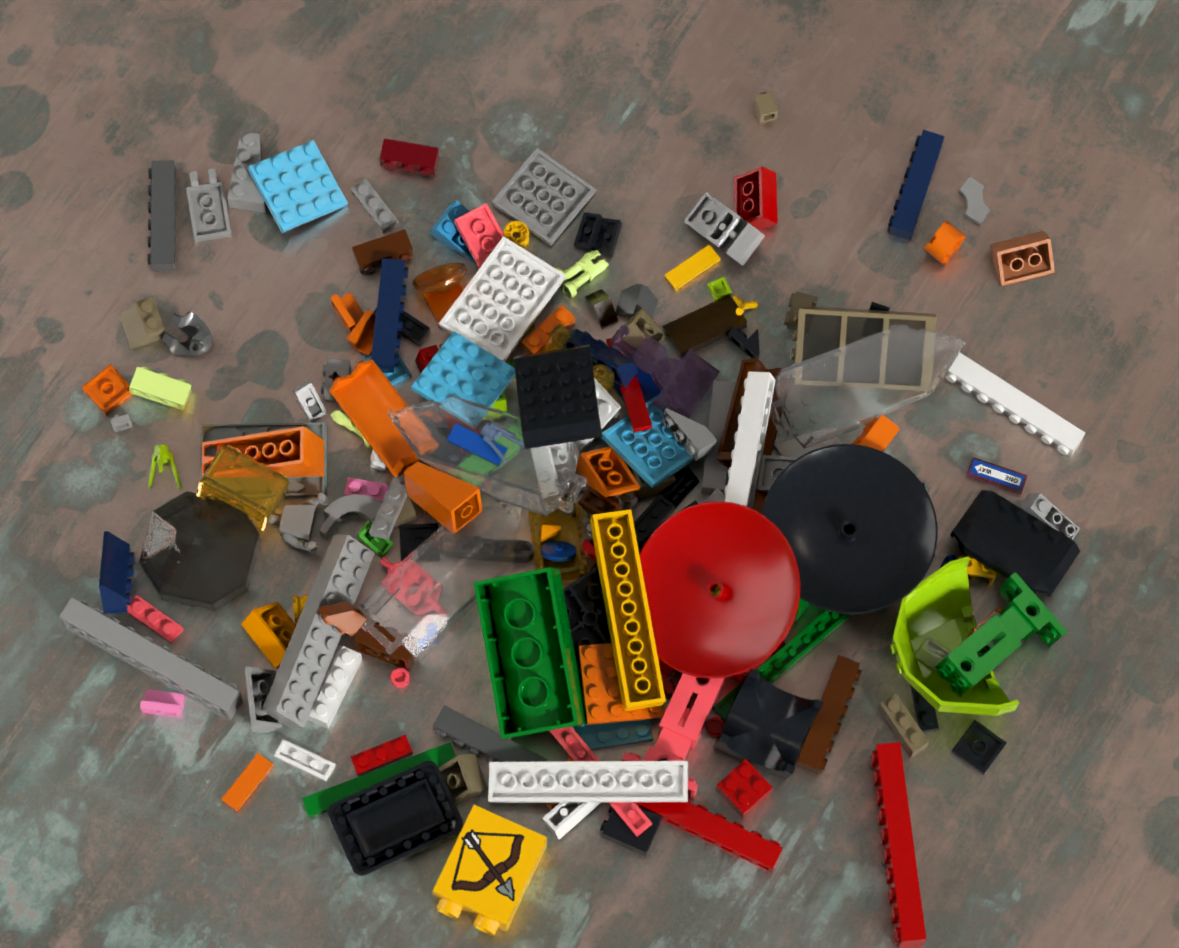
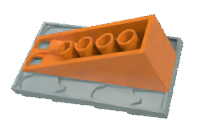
(287, 448)

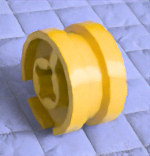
(517, 228)
(298, 606)

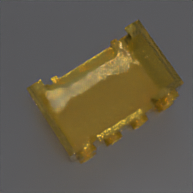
(244, 485)
(569, 533)

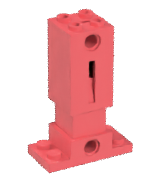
(683, 722)

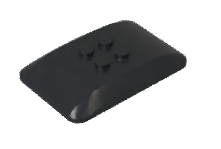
(395, 818)

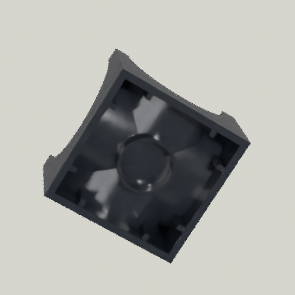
(766, 725)

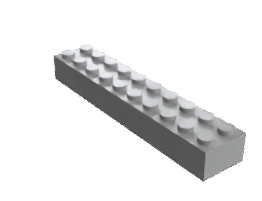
(313, 640)
(151, 658)

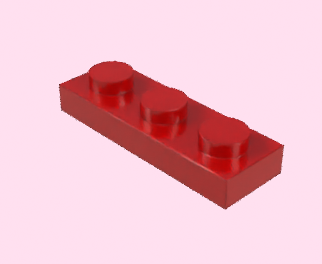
(381, 755)

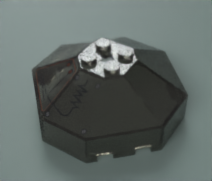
(204, 573)

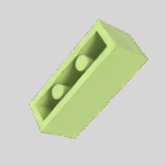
(160, 388)

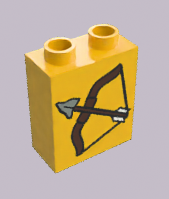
(488, 870)

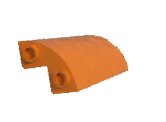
(367, 400)

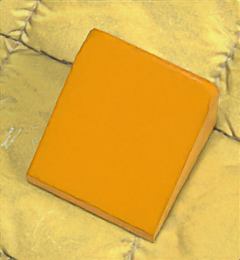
(549, 532)

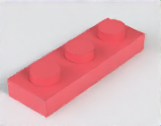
(154, 619)

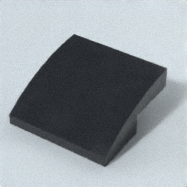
(597, 234)

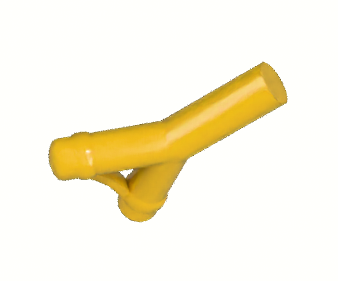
(742, 305)

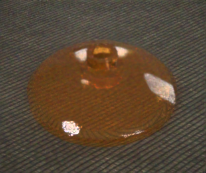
(440, 278)

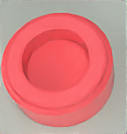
(400, 677)

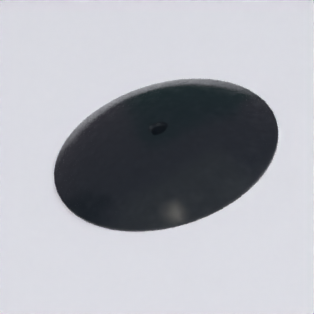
(881, 505)

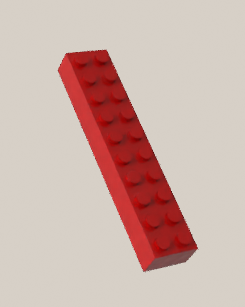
(899, 846)

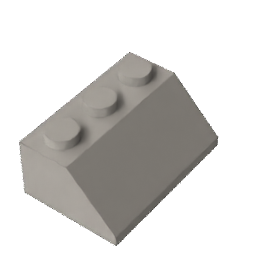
(258, 686)

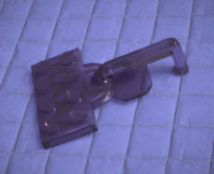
(680, 382)

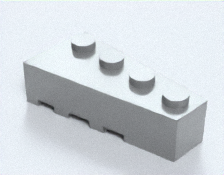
(243, 191)

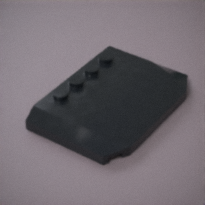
(1015, 541)

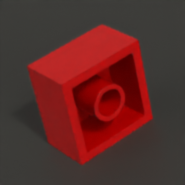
(744, 788)

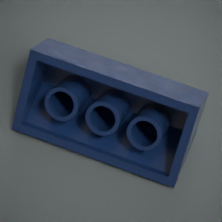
(620, 365)
(116, 574)

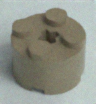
(796, 300)

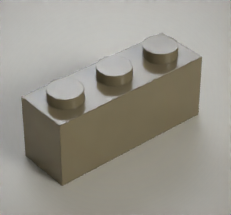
(903, 725)

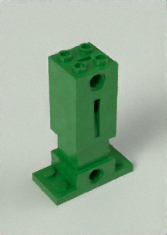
(1000, 637)

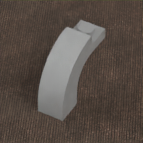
(348, 506)

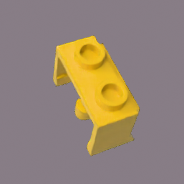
(977, 569)

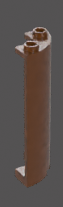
(731, 426)

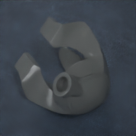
(198, 334)

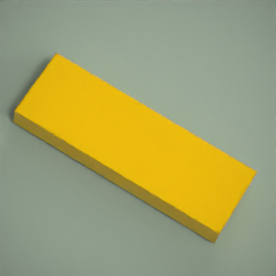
(692, 267)

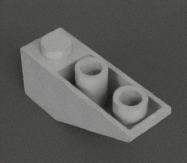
(693, 436)
(1046, 512)

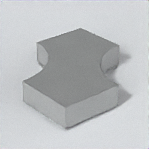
(976, 208)

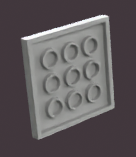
(543, 196)

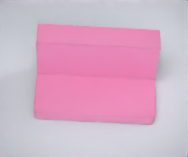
(162, 703)

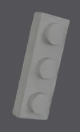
(374, 206)

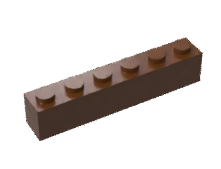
(826, 721)

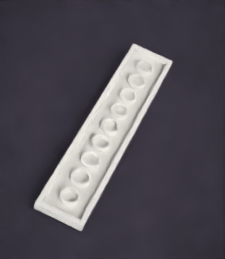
(588, 781)

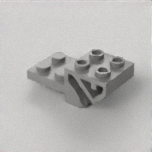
(724, 228)

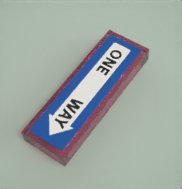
(996, 475)

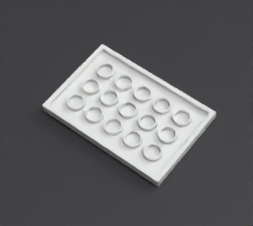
(503, 299)

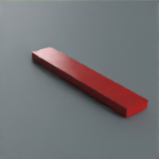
(635, 403)

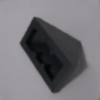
(681, 487)

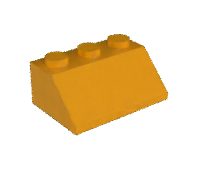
(270, 630)

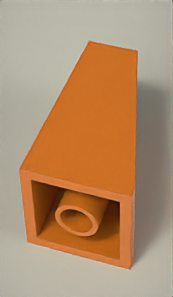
(443, 496)

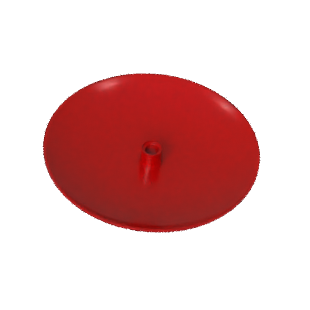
(757, 579)

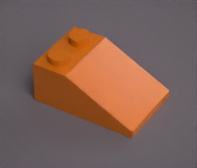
(606, 472)

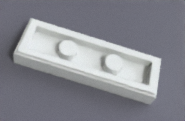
(304, 760)

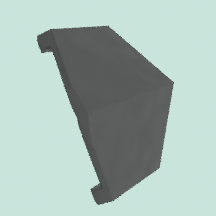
(634, 299)

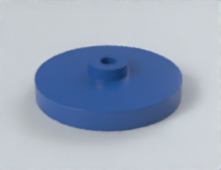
(558, 551)

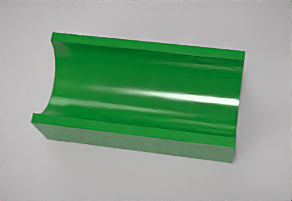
(530, 652)

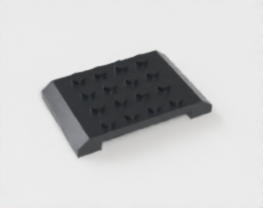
(557, 396)

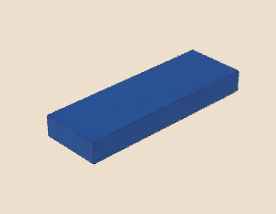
(475, 444)

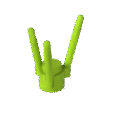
(161, 456)

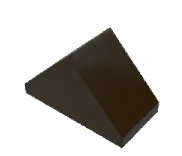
(602, 308)

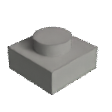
(121, 422)

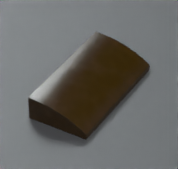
(704, 326)

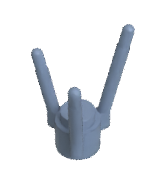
(493, 432)

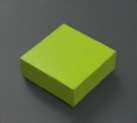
(719, 288)

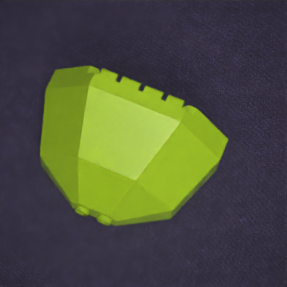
(942, 611)

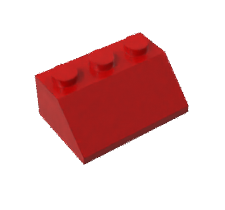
(756, 197)

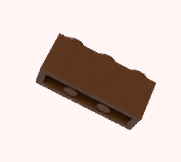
(392, 246)

